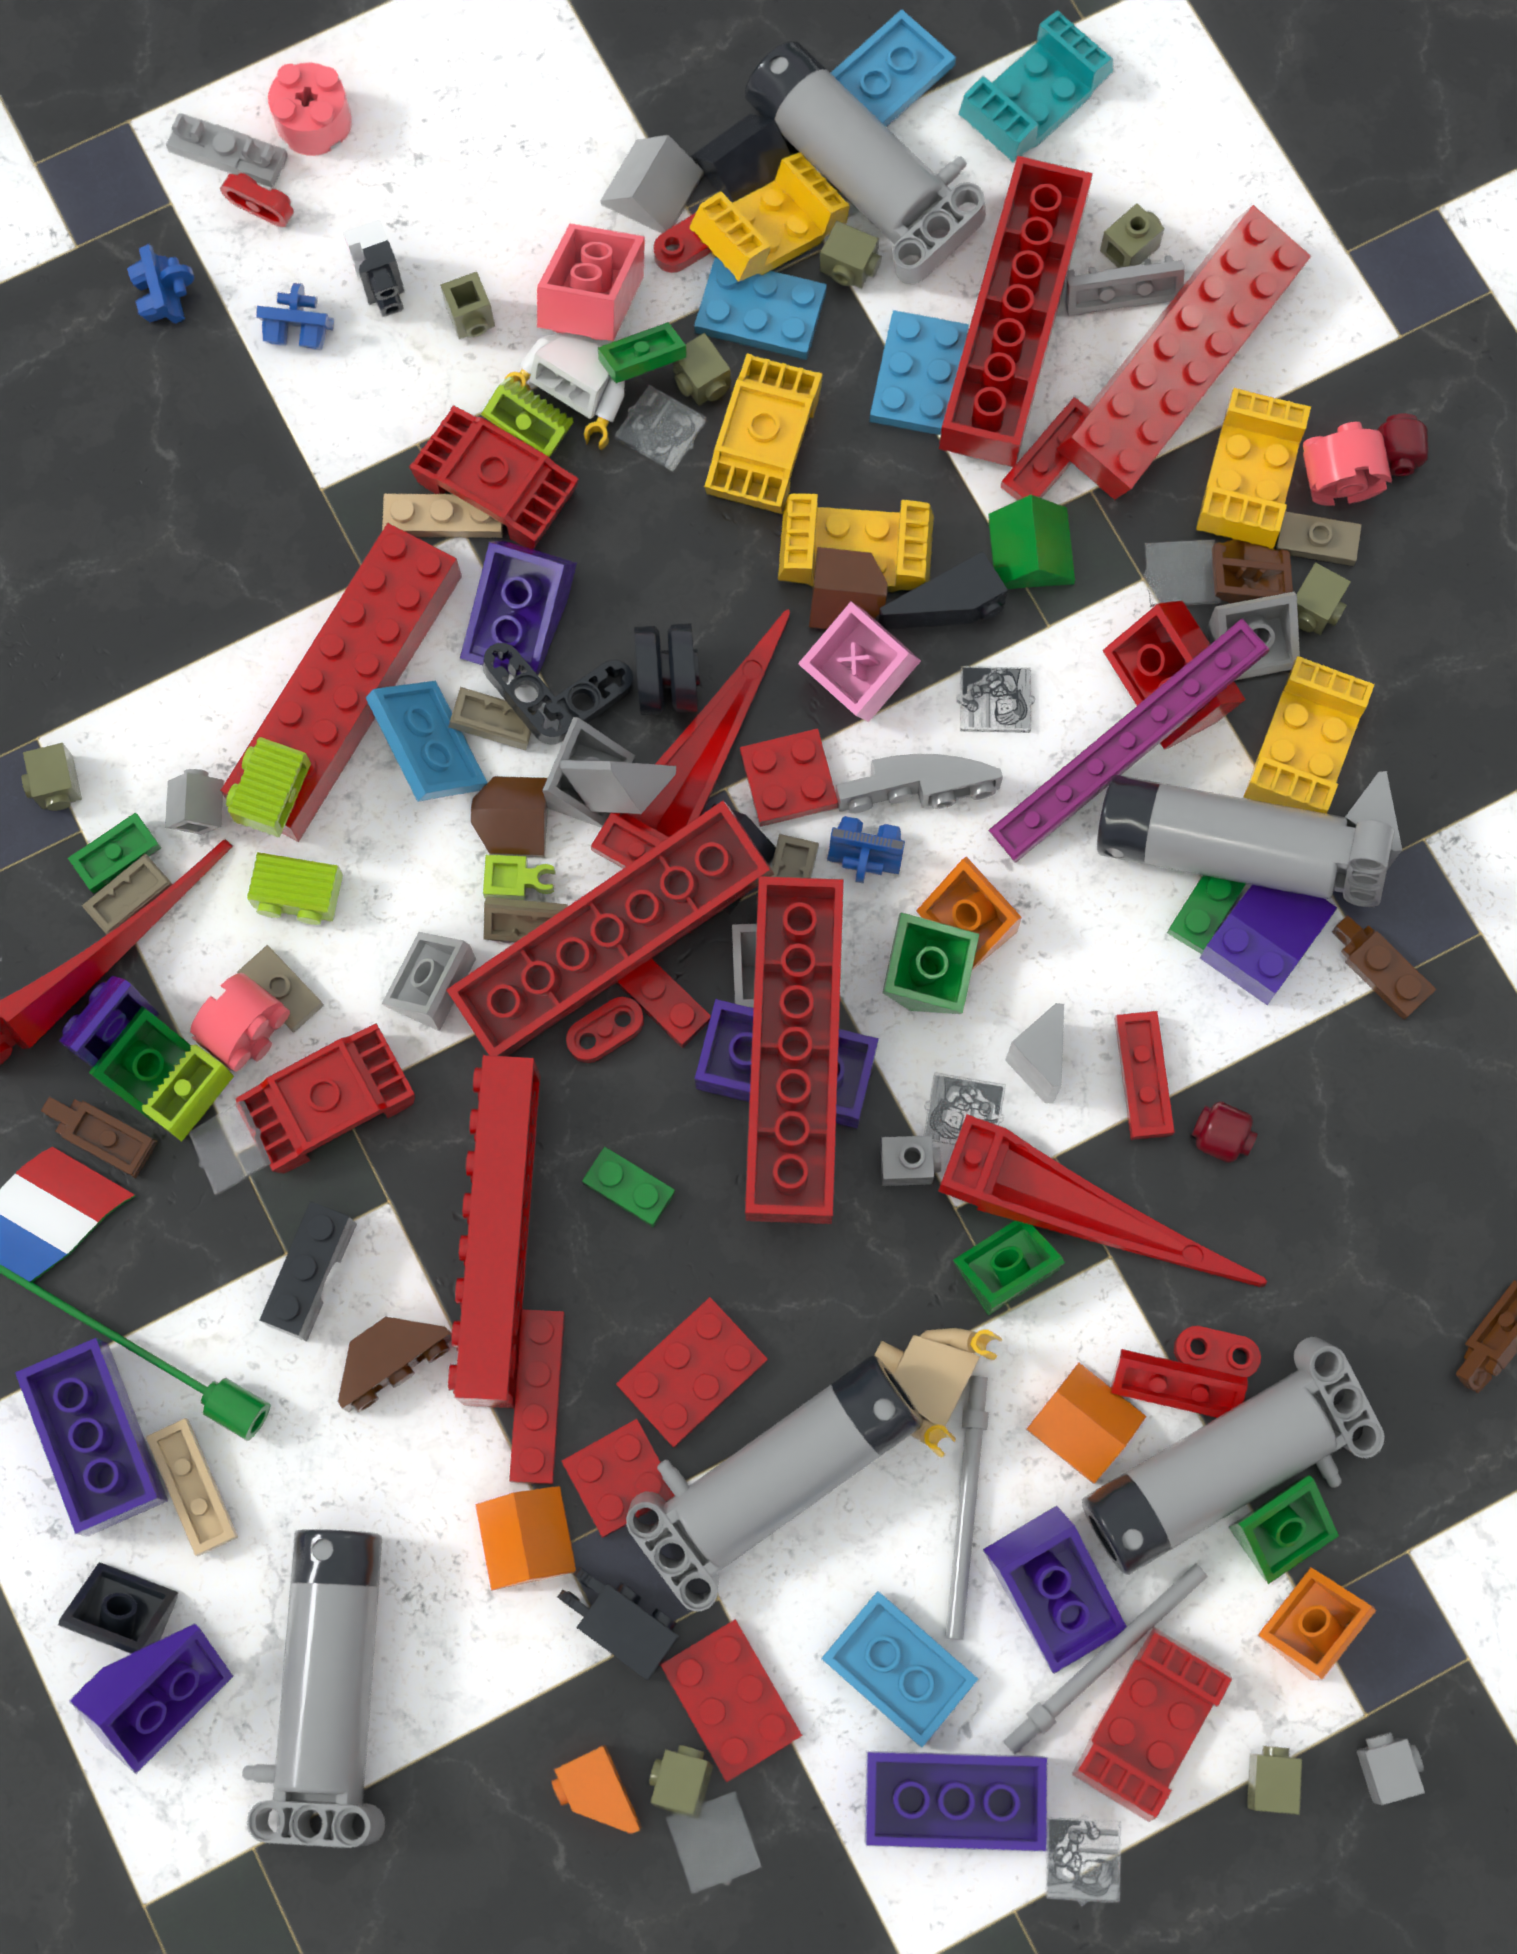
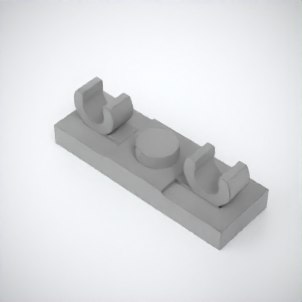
(226, 149)
(1124, 286)

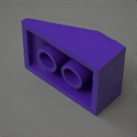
(518, 603)
(1266, 938)
(104, 1018)
(1055, 1588)
(151, 1695)

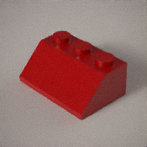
(1156, 651)

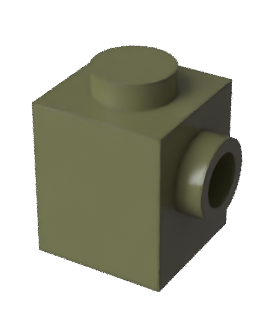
(1132, 237)
(850, 255)
(468, 306)
(703, 372)
(1320, 599)
(51, 777)
(681, 1781)
(1274, 1781)

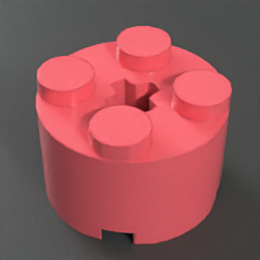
(309, 107)
(1346, 465)
(238, 1022)

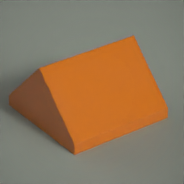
(975, 905)
(1086, 1423)
(525, 1537)
(1316, 1624)

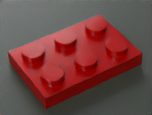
(692, 1372)
(731, 1700)

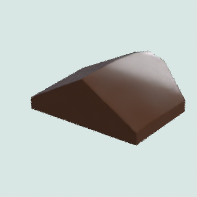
(1249, 571)
(842, 579)
(511, 816)

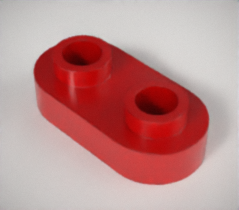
(266, 204)
(690, 247)
(603, 1027)
(1218, 1351)

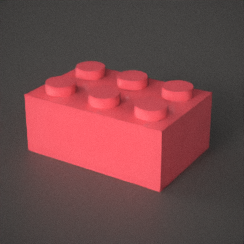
(590, 282)

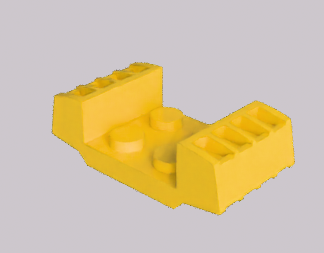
(772, 221)
(763, 433)
(1253, 468)
(895, 539)
(1308, 737)

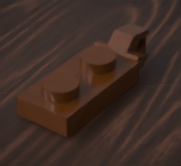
(1382, 967)
(101, 1135)
(1492, 1343)

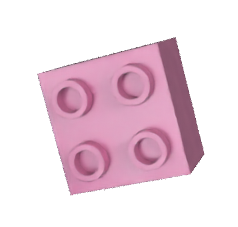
(859, 662)

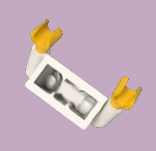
(571, 372)

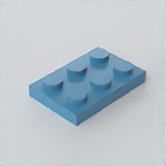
(894, 67)
(761, 311)
(917, 371)
(428, 751)
(899, 1669)

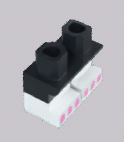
(376, 266)

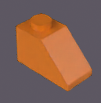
(596, 1790)

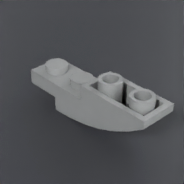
(933, 776)

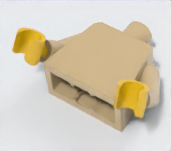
(935, 1374)

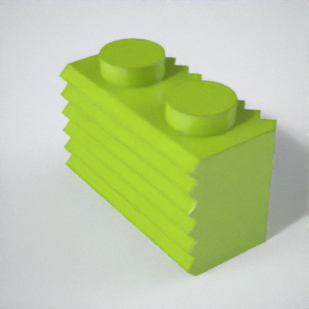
(527, 416)
(268, 786)
(294, 888)
(188, 1092)

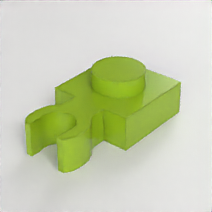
(509, 877)

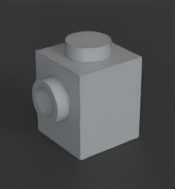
(194, 802)
(909, 1160)
(1391, 1768)

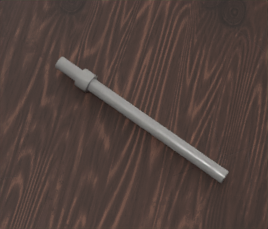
(975, 1421)
(1042, 1716)

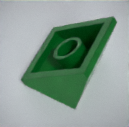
(1031, 544)
(930, 965)
(140, 1059)
(1008, 1265)
(1285, 1529)

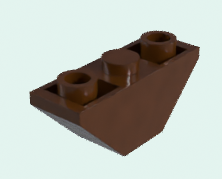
(386, 1357)

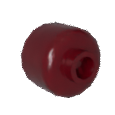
(1405, 443)
(1224, 1132)

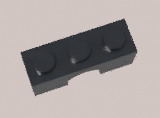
(299, 1286)

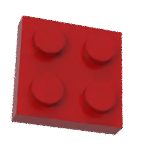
(788, 777)
(614, 1473)

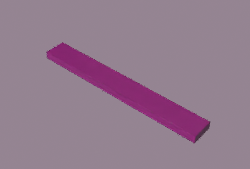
(1129, 740)

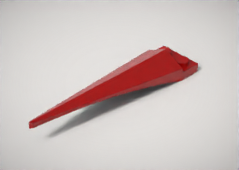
(698, 761)
(38, 1006)
(1025, 1185)

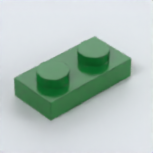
(642, 352)
(113, 852)
(1204, 911)
(628, 1187)

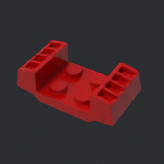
(494, 475)
(327, 1096)
(1151, 1724)

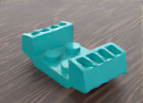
(1037, 88)

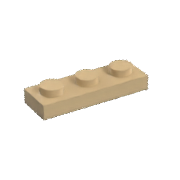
(438, 516)
(191, 1487)

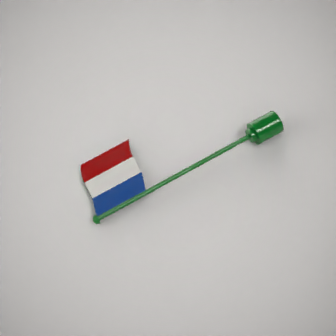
(46, 1216)

